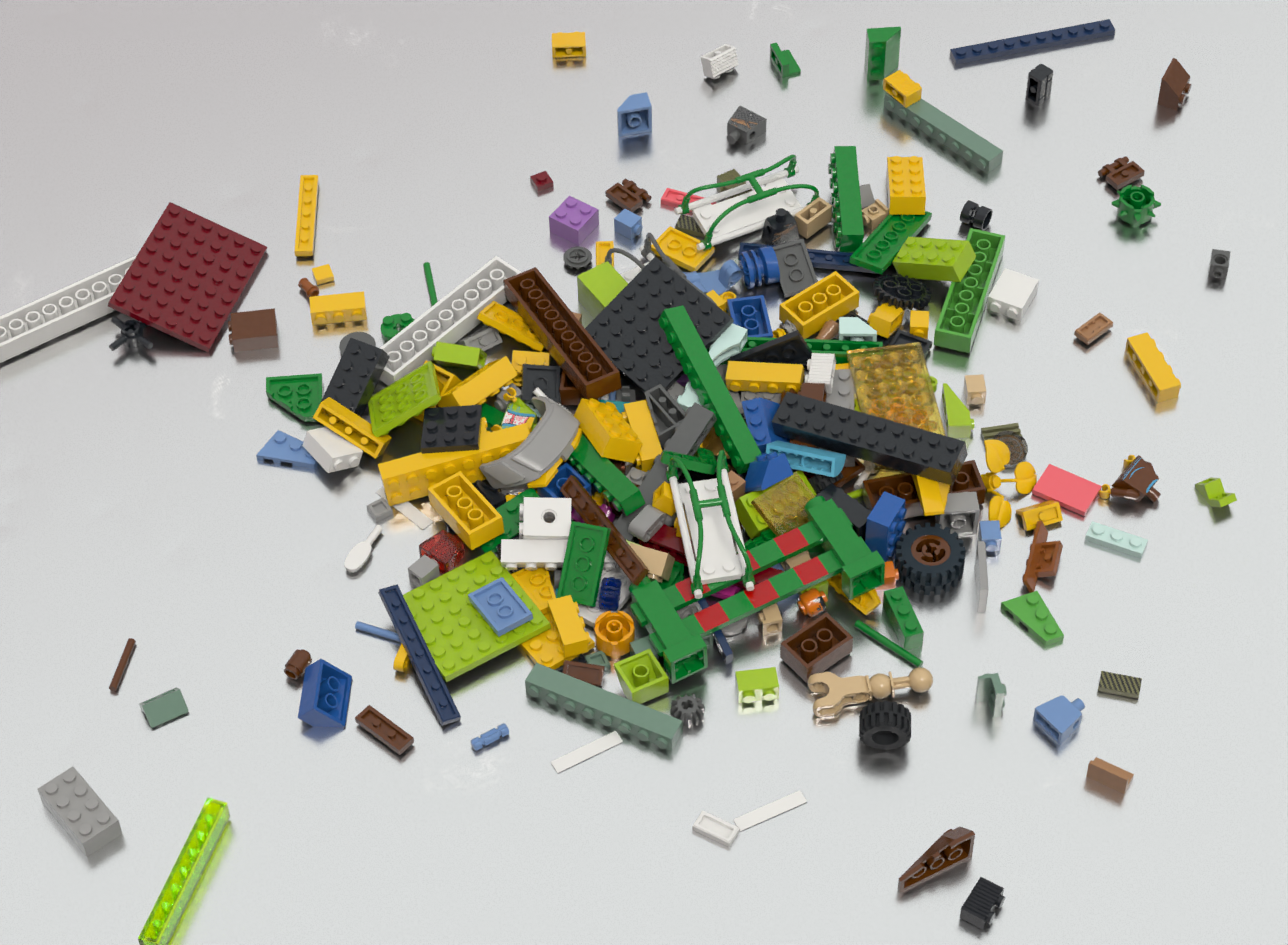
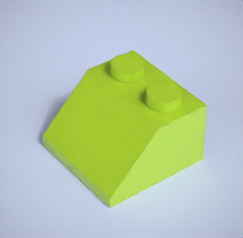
(642, 677)

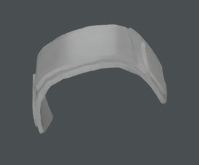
(539, 450)

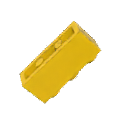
(338, 308)
(568, 626)

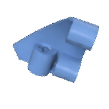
(717, 280)

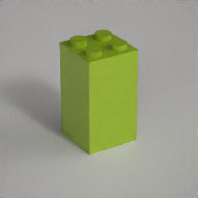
(599, 287)

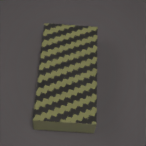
(689, 226)
(1119, 684)

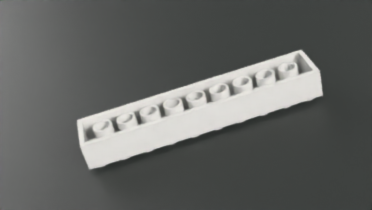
(60, 311)
(446, 320)

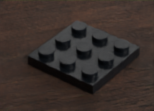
(451, 429)

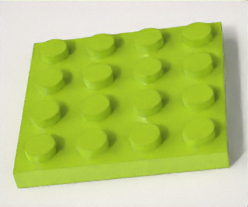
(404, 399)

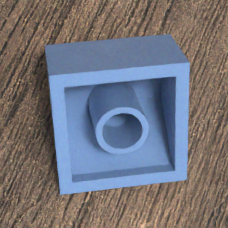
(634, 115)

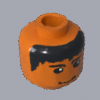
(812, 602)

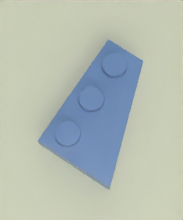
(287, 449)

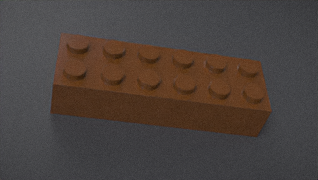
(903, 486)

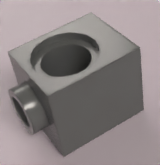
(1219, 264)

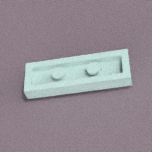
(1116, 539)

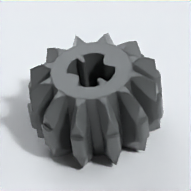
(688, 709)

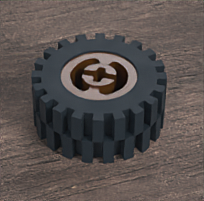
(930, 570)

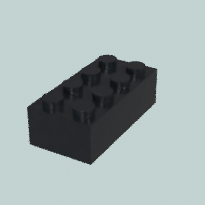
(356, 376)

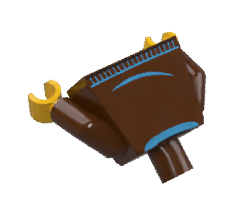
(1134, 481)

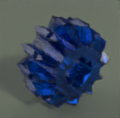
(610, 594)

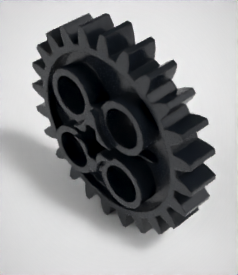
(901, 291)

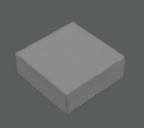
(379, 509)

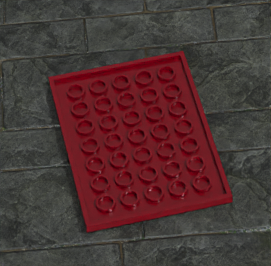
(188, 277)

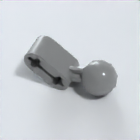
(649, 522)

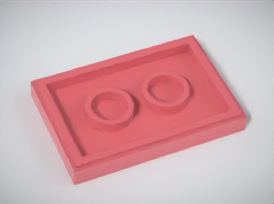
(1067, 489)

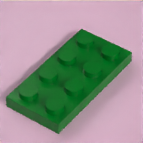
(510, 513)
(583, 563)

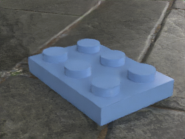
(500, 606)

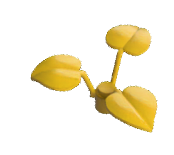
(996, 457)

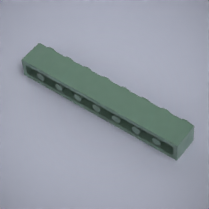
(948, 132)
(604, 706)

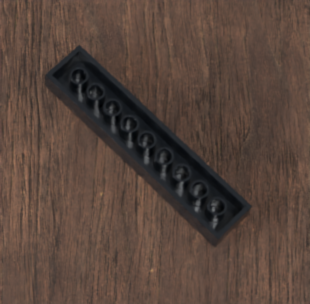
(870, 438)

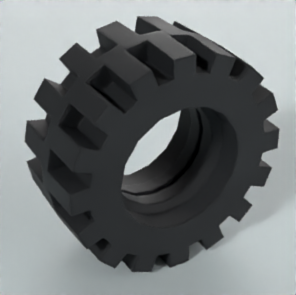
(820, 482)

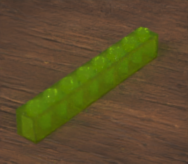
(185, 874)

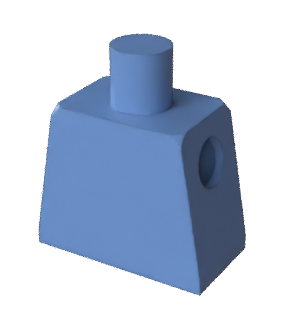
(1059, 717)

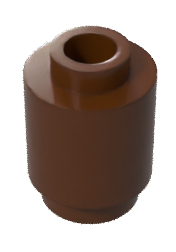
(297, 663)

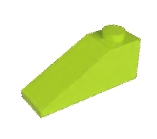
(956, 415)

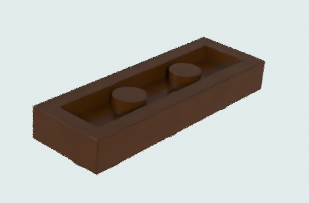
(384, 729)

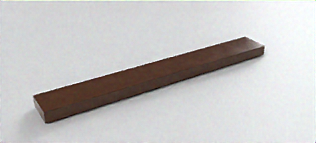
(593, 515)

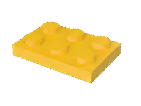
(682, 249)

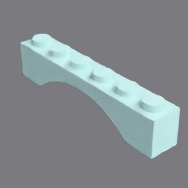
(727, 345)

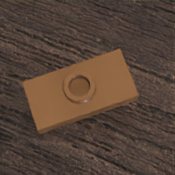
(1093, 328)

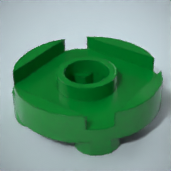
(392, 323)

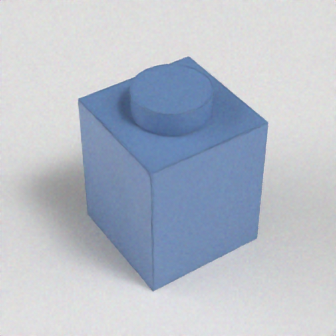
(628, 224)
(991, 534)

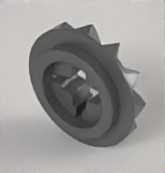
(570, 257)

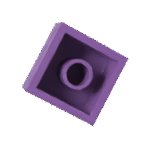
(574, 220)

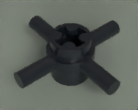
(131, 334)

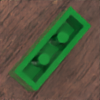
(903, 618)

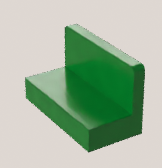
(784, 61)

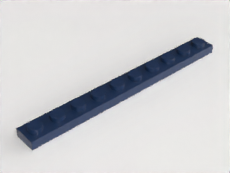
(1032, 42)

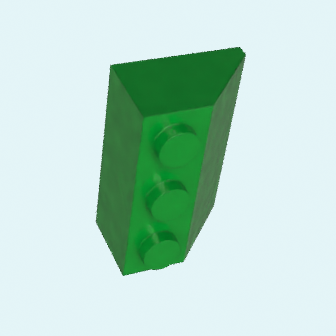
(881, 52)

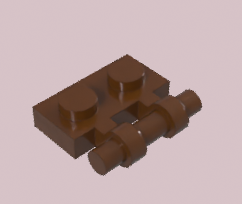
(1124, 174)
(623, 195)

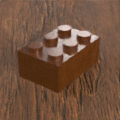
(816, 647)

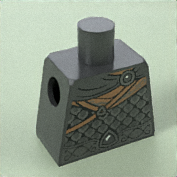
(745, 126)

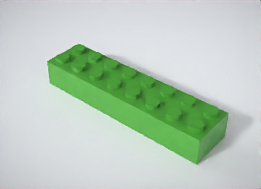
(968, 298)

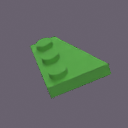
(1035, 615)

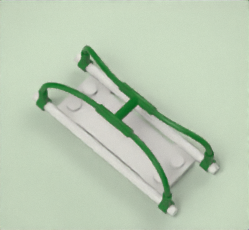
(747, 211)
(711, 525)

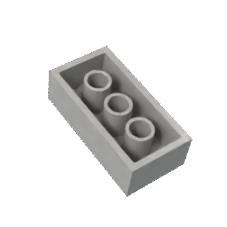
(80, 811)

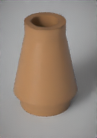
(828, 331)

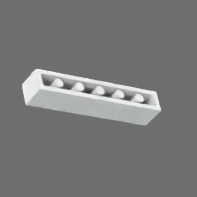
(539, 554)

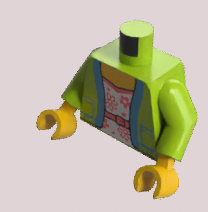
(516, 412)

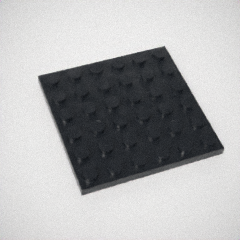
(631, 330)

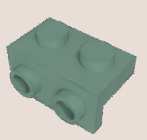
(991, 690)

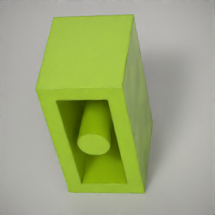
(757, 685)

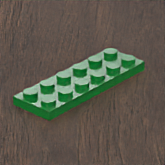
(886, 240)

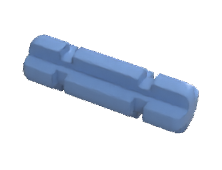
(489, 736)

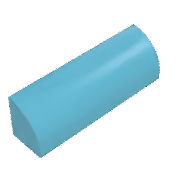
(809, 458)

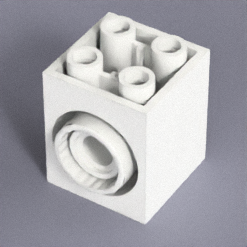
(536, 514)

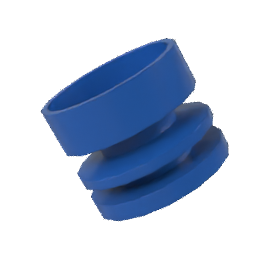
(759, 267)

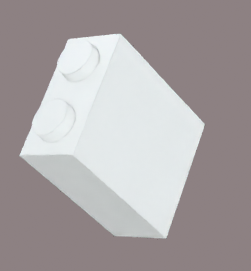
(1012, 294)
(331, 450)

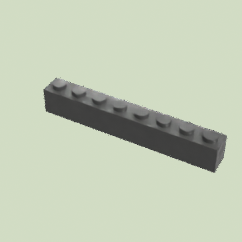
(686, 440)

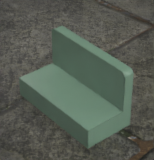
(164, 707)

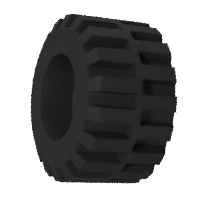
(885, 725)

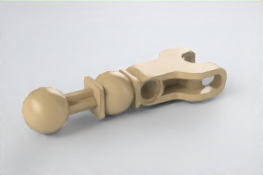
(861, 688)

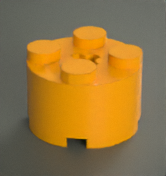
(614, 633)

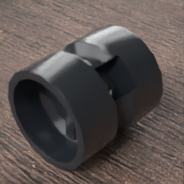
(976, 215)

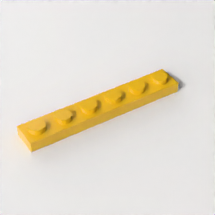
(306, 215)

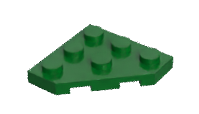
(297, 393)

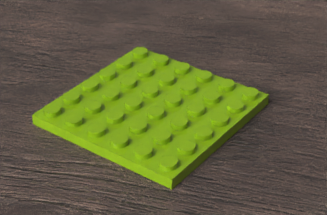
(454, 627)

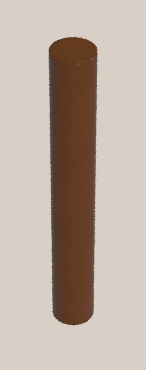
(122, 664)

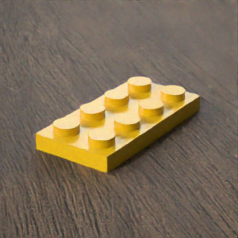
(509, 323)

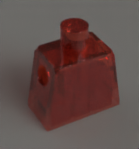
(445, 549)

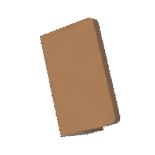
(1109, 775)

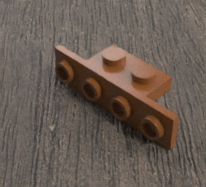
(1043, 557)

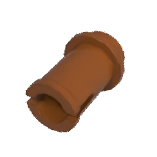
(310, 289)

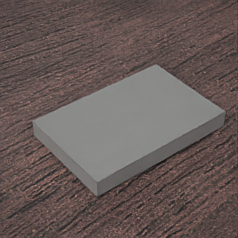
(981, 577)

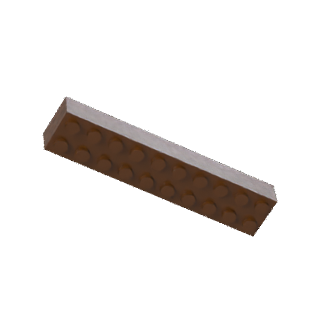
(562, 334)

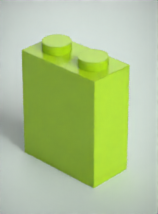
(459, 356)

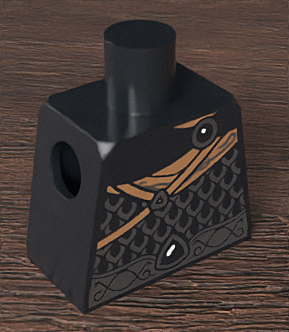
(780, 228)

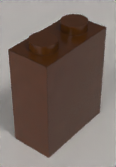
(253, 330)

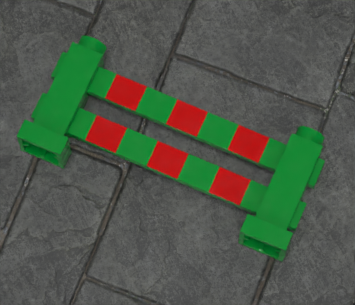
(682, 640)

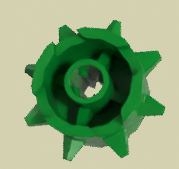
(1136, 204)

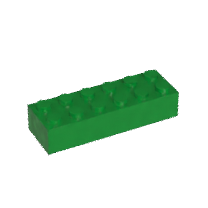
(846, 199)

